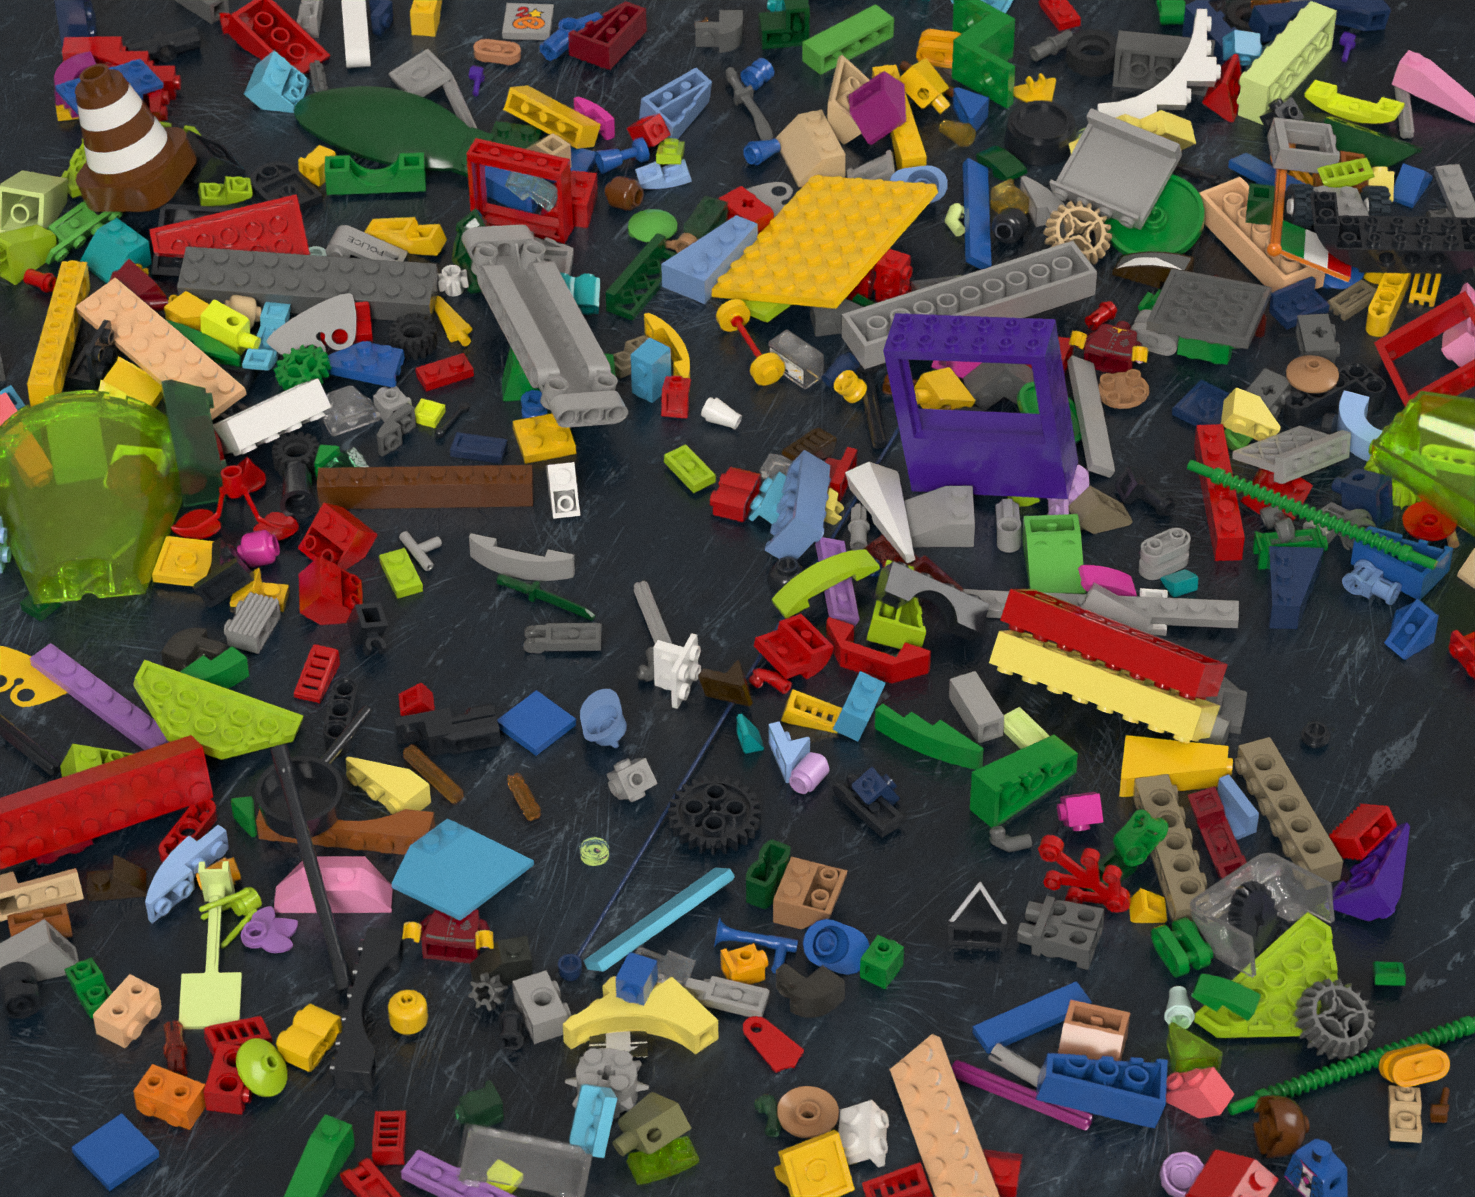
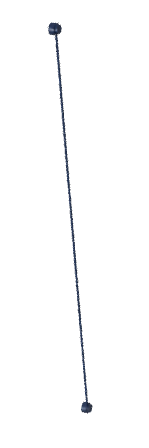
(570, 964)

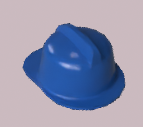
(835, 946)

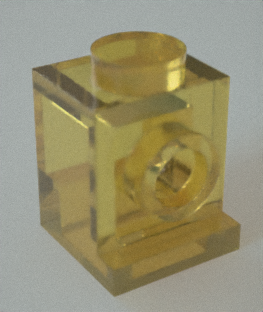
(1008, 195)

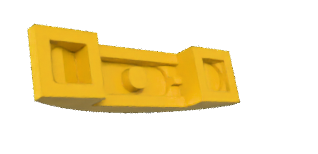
(665, 334)

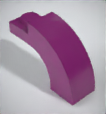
(71, 70)

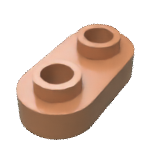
(497, 51)

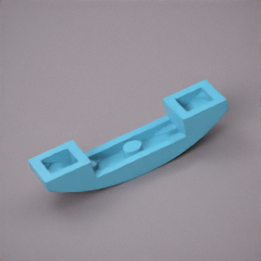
(271, 318)

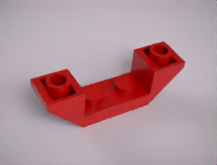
(909, 663)

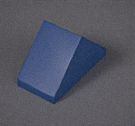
(970, 107)
(1410, 185)

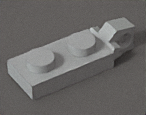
(729, 995)

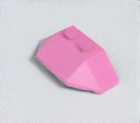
(350, 883)

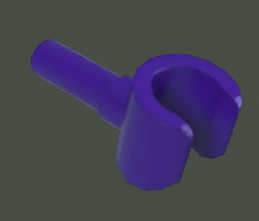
(1348, 41)
(477, 75)

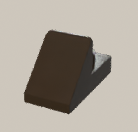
(727, 686)
(122, 882)

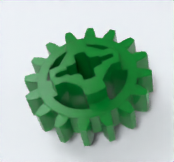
(302, 366)

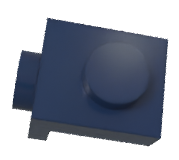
(381, 15)
(873, 785)

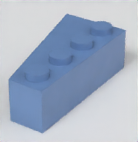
(800, 507)

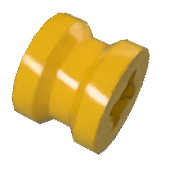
(850, 386)

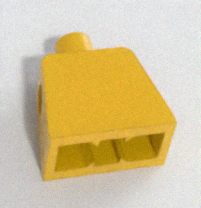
(925, 86)
(942, 391)

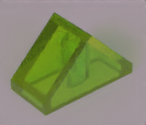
(1190, 1051)

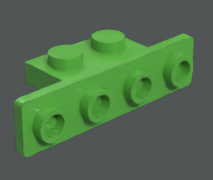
(75, 228)

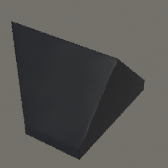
(978, 921)

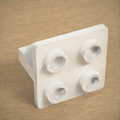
(677, 667)

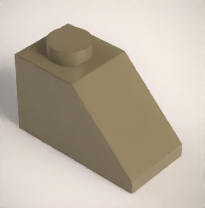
(1099, 511)

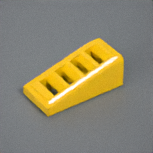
(801, 718)

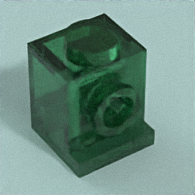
(480, 1107)

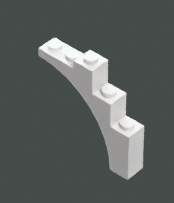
(1172, 92)

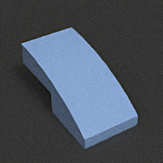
(655, 177)

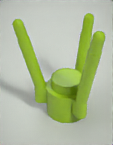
(242, 902)

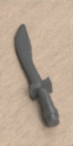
(746, 96)

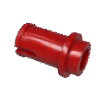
(41, 280)
(1105, 312)

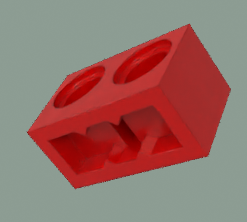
(224, 1087)

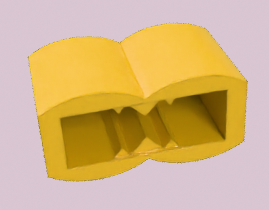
(309, 1037)

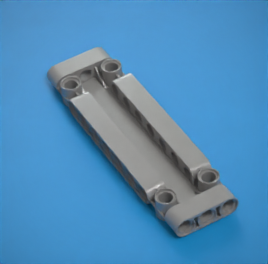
(544, 326)

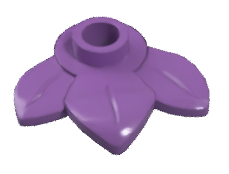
(269, 932)

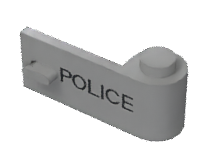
(352, 241)

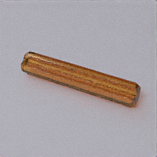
(433, 774)

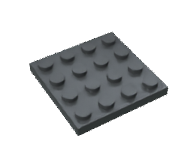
(1209, 308)

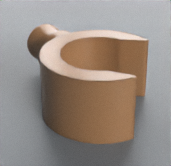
(679, 244)

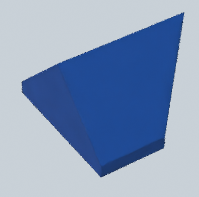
(1412, 629)

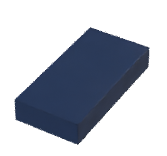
(479, 448)

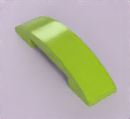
(821, 576)

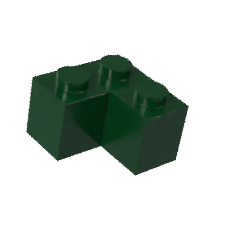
(785, 27)

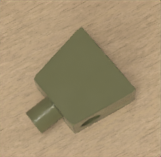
(650, 1125)

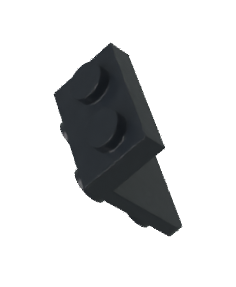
(94, 359)

